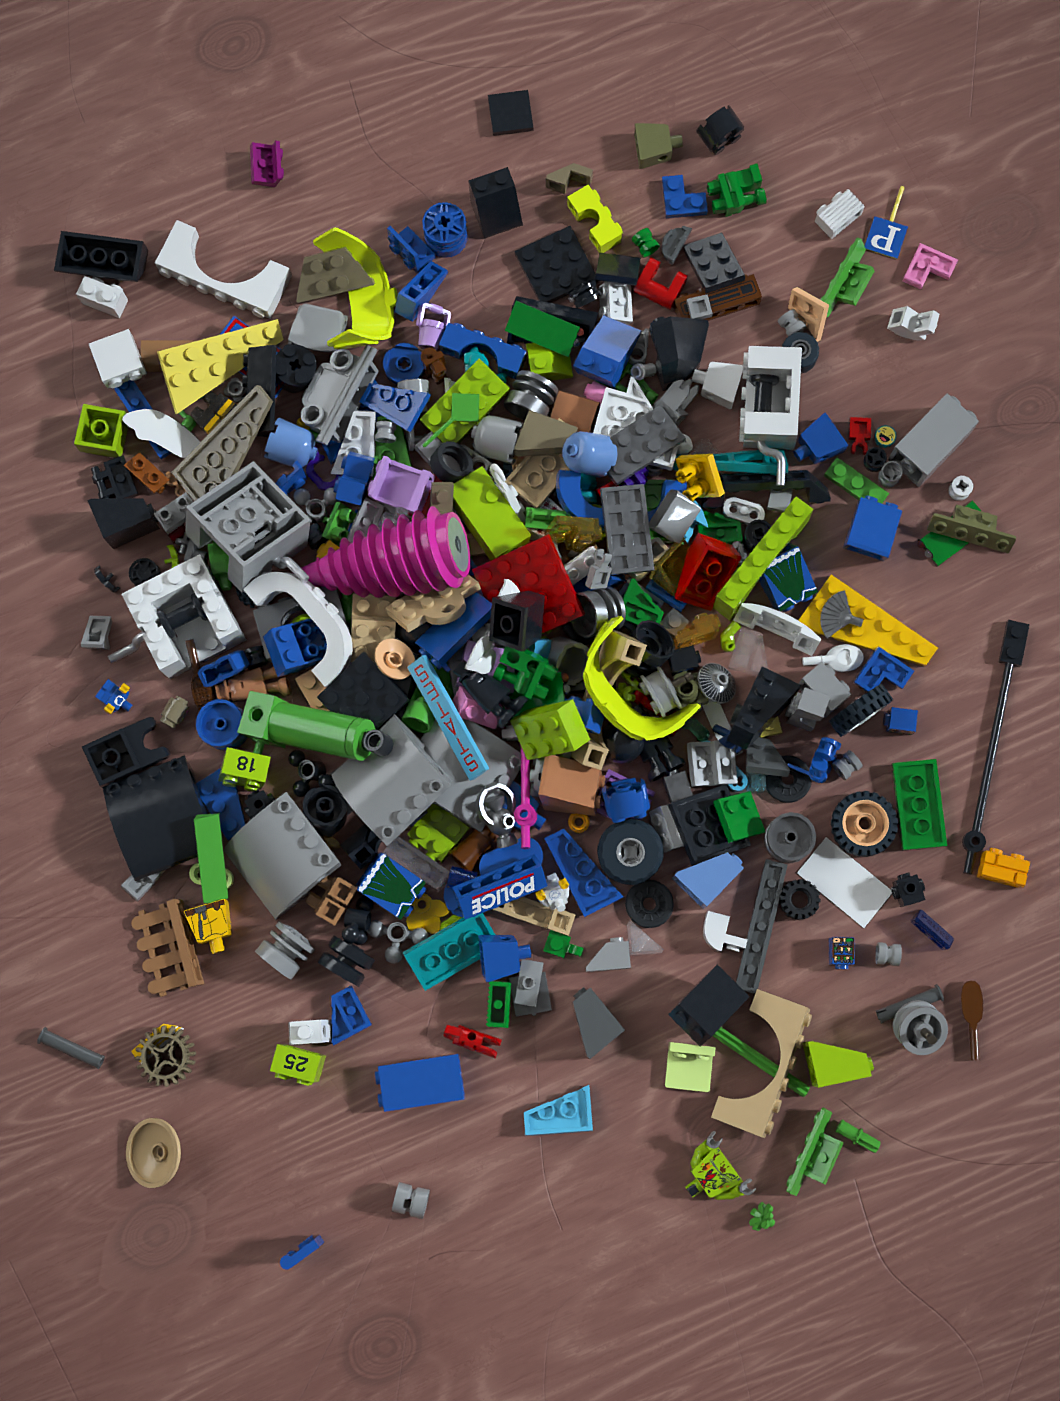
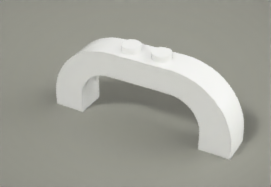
(324, 614)

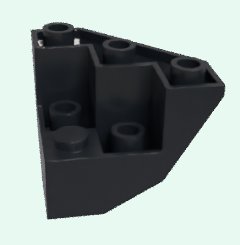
(678, 347)

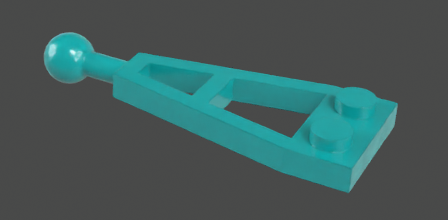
(734, 462)

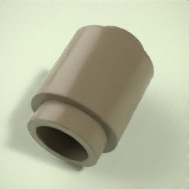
(174, 712)

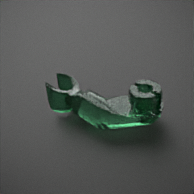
(697, 729)

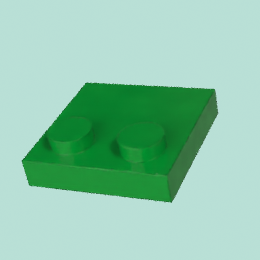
(739, 816)

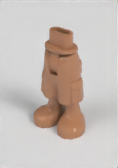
(238, 687)

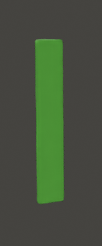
(210, 857)

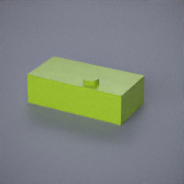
(488, 515)

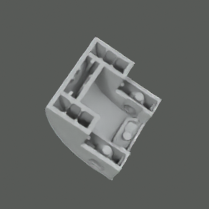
(395, 787)
(461, 796)
(281, 855)

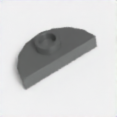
(674, 242)

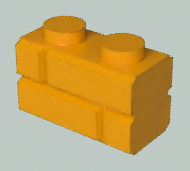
(1003, 869)

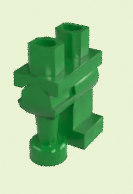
(731, 189)
(531, 670)

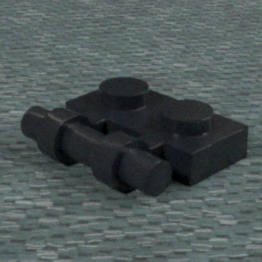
(120, 479)

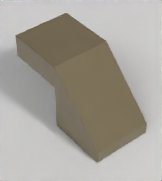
(560, 179)

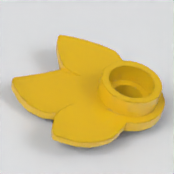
(429, 916)

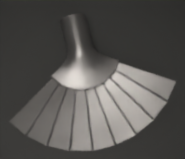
(837, 615)

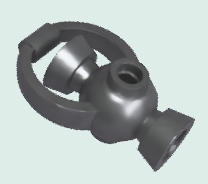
(499, 820)

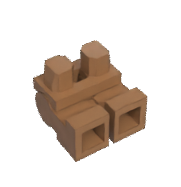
(331, 903)

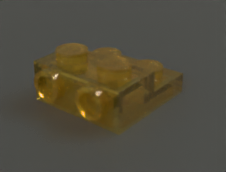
(576, 531)
(702, 629)

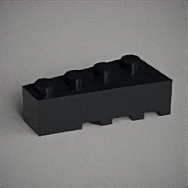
(764, 702)

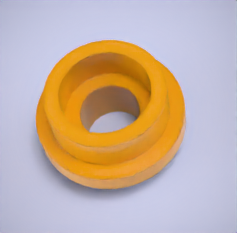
(578, 829)

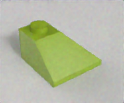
(548, 362)

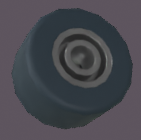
(809, 347)

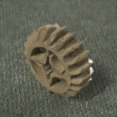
(160, 1064)

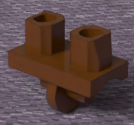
(434, 364)

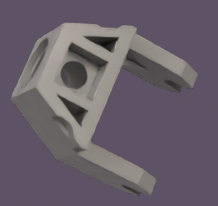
(677, 400)

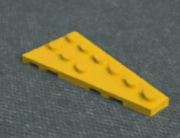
(877, 629)

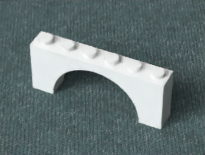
(257, 294)

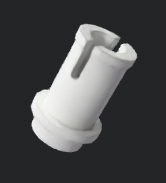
(640, 371)

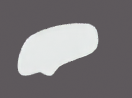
(162, 430)

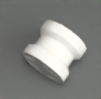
(959, 493)

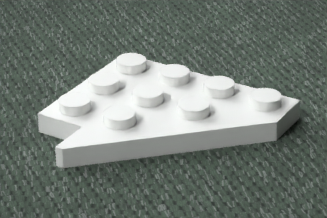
(622, 409)

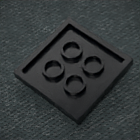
(555, 265)
(364, 693)
(701, 827)

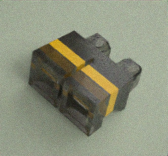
(218, 409)

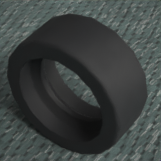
(457, 452)

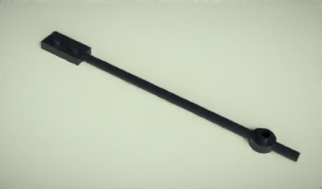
(1010, 655)

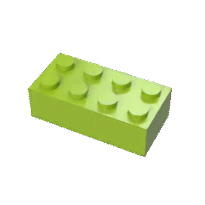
(476, 380)

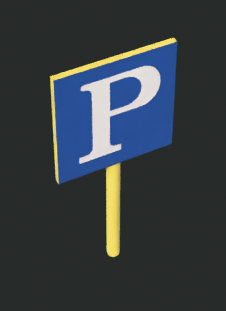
(885, 235)

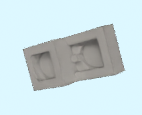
(779, 500)
(139, 888)

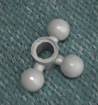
(303, 496)
(394, 953)

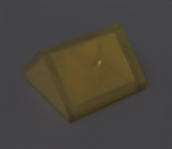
(669, 567)

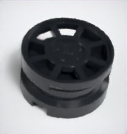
(584, 293)
(143, 571)

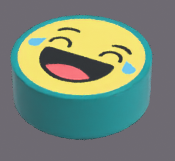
(885, 436)

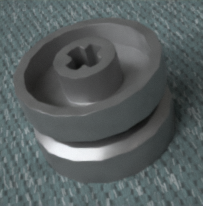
(790, 824)

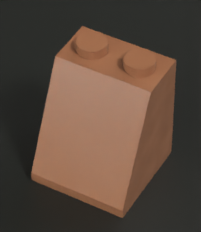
(570, 786)

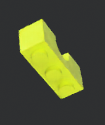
(587, 204)

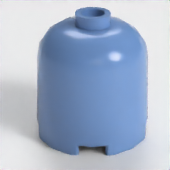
(290, 444)
(589, 453)

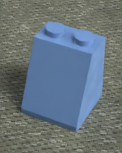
(709, 878)

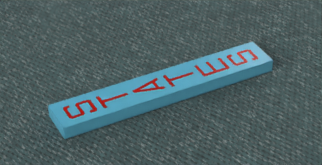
(448, 717)

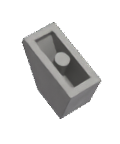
(612, 956)

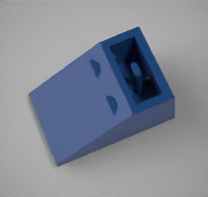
(295, 646)

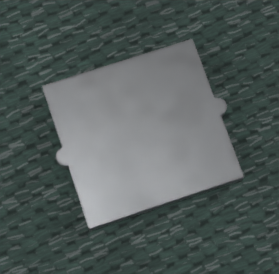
(543, 1000)

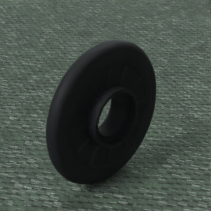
(792, 792)
(642, 916)

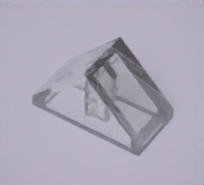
(640, 942)

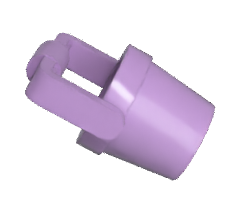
(431, 330)

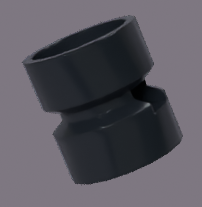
(754, 533)

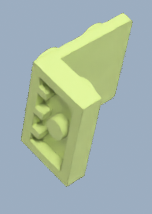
(689, 1067)

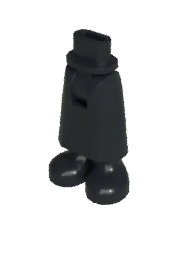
(489, 694)
(655, 748)

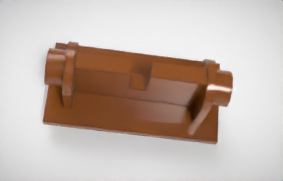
(147, 473)

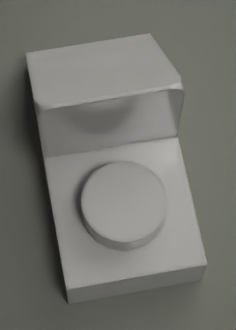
(97, 633)

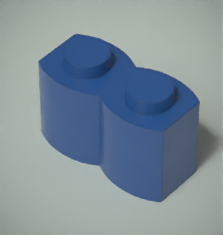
(223, 668)

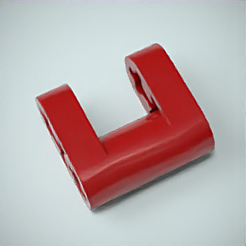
(656, 292)

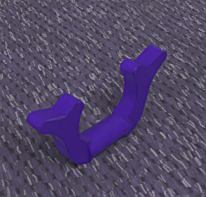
(322, 485)

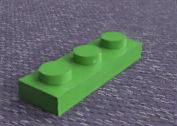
(854, 482)

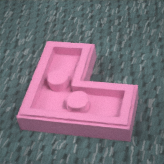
(926, 261)

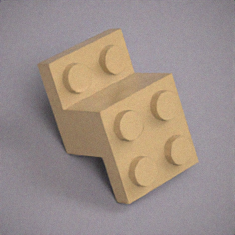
(370, 624)

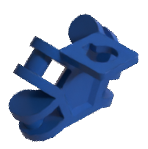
(819, 766)

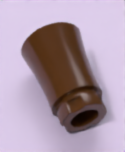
(473, 848)

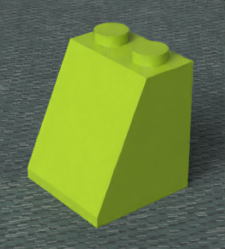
(834, 1064)

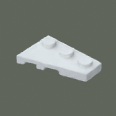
(358, 438)

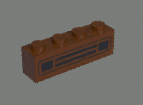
(725, 300)

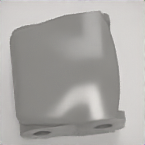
(316, 326)

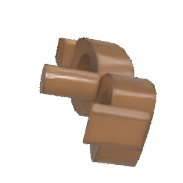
(173, 482)

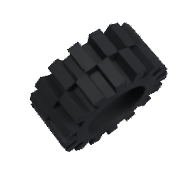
(813, 899)

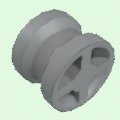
(385, 432)

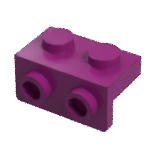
(266, 164)

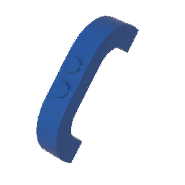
(573, 502)

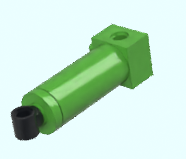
(279, 724)

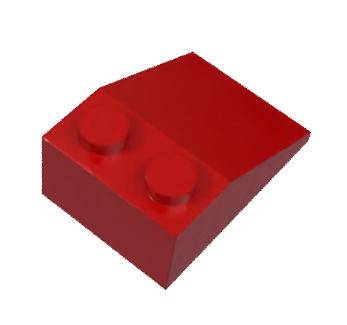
(706, 571)

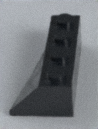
(575, 316)

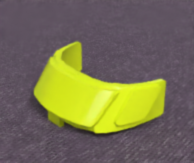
(370, 305)
(616, 708)

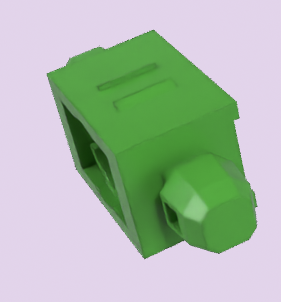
(219, 565)

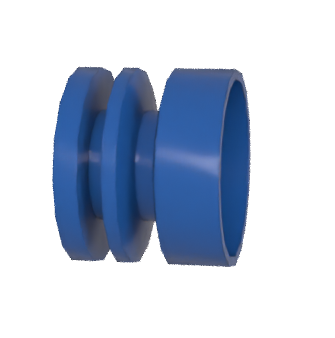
(445, 240)

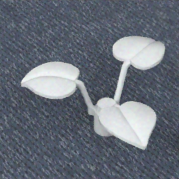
(483, 656)

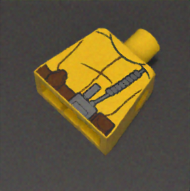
(210, 923)

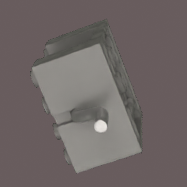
(232, 519)

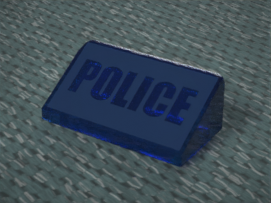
(932, 930)

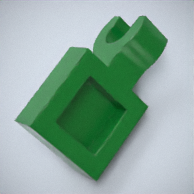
(559, 944)

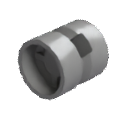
(416, 1206)

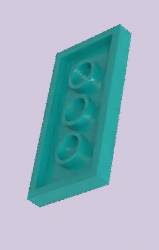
(447, 950)

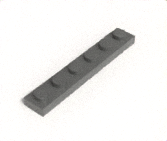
(761, 925)

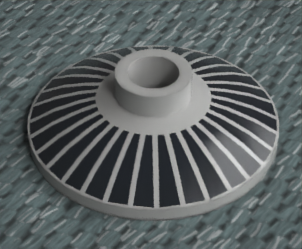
(716, 683)

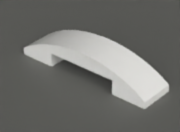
(780, 624)

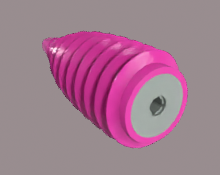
(398, 558)

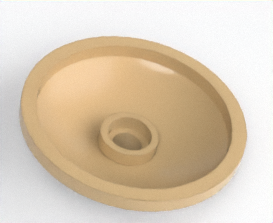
(153, 1152)

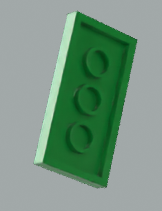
(919, 804)

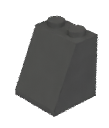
(595, 1022)

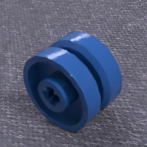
(210, 723)

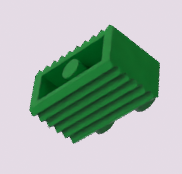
(498, 1004)

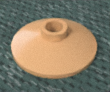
(398, 653)

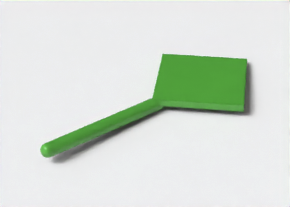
(464, 408)

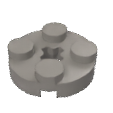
(535, 776)

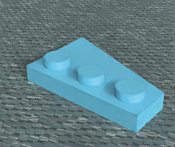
(561, 1116)

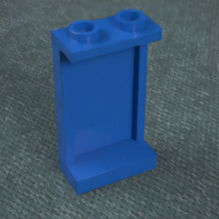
(444, 640)
(420, 1083)

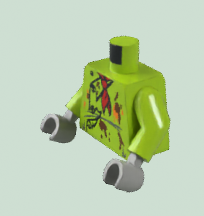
(715, 1173)

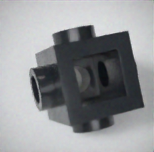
(255, 798)
(906, 897)

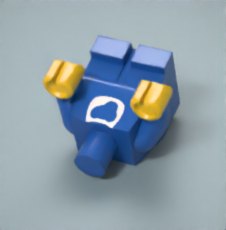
(114, 697)

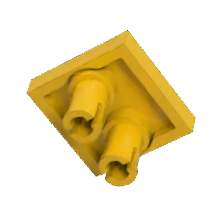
(700, 474)

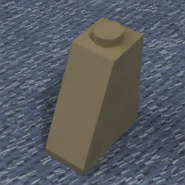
(542, 435)

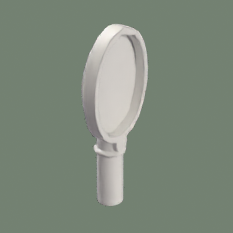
(841, 658)

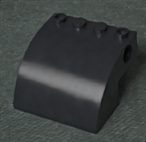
(155, 816)

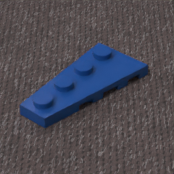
(586, 882)

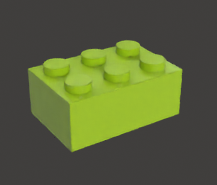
(550, 730)

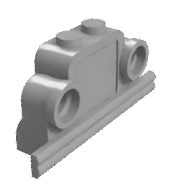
(337, 393)

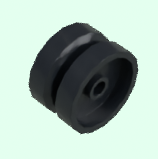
(346, 961)

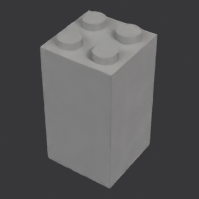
(934, 439)

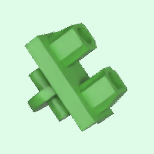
(338, 523)

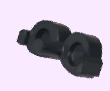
(105, 580)

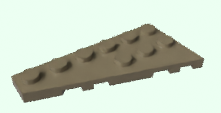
(224, 447)

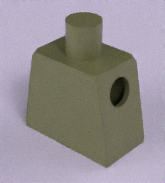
(654, 143)

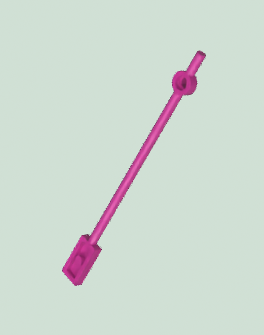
(531, 818)

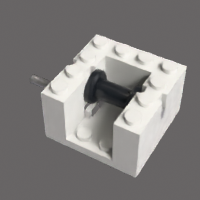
(771, 402)
(186, 602)

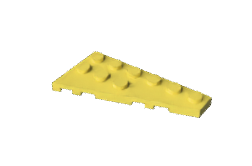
(204, 364)

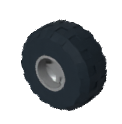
(630, 851)

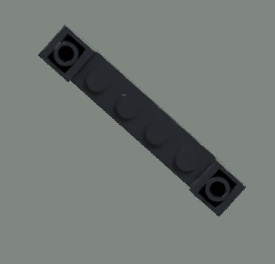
(755, 482)

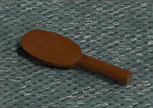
(200, 694)
(972, 1011)

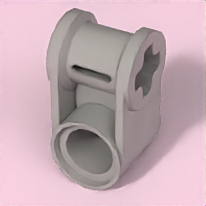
(640, 348)

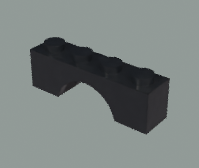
(364, 844)

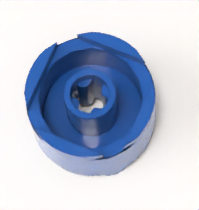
(626, 799)

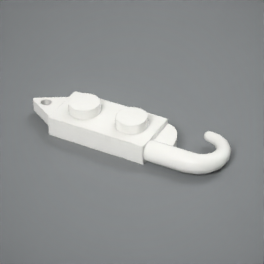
(508, 491)

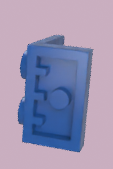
(410, 248)

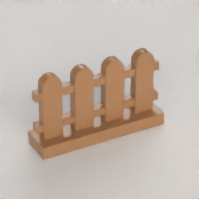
(185, 954)

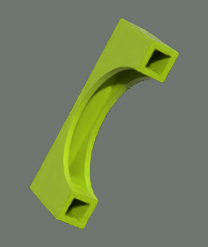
(747, 575)

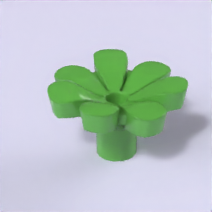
(762, 1217)

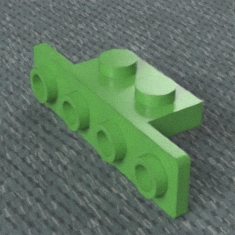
(850, 278)
(817, 1156)

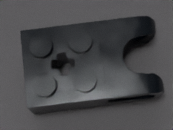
(130, 749)

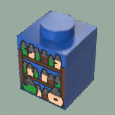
(900, 720)
(841, 952)

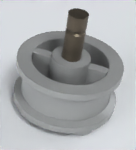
(663, 690)
(920, 1027)

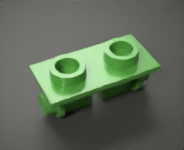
(541, 518)

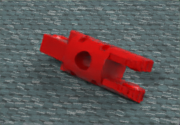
(461, 1035)

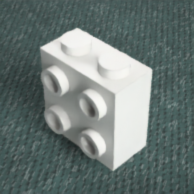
(117, 359)

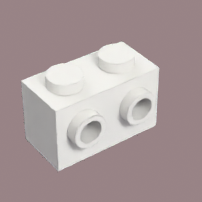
(101, 296)

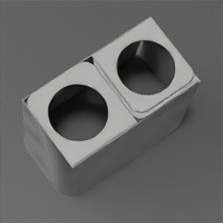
(674, 516)

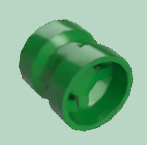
(645, 242)

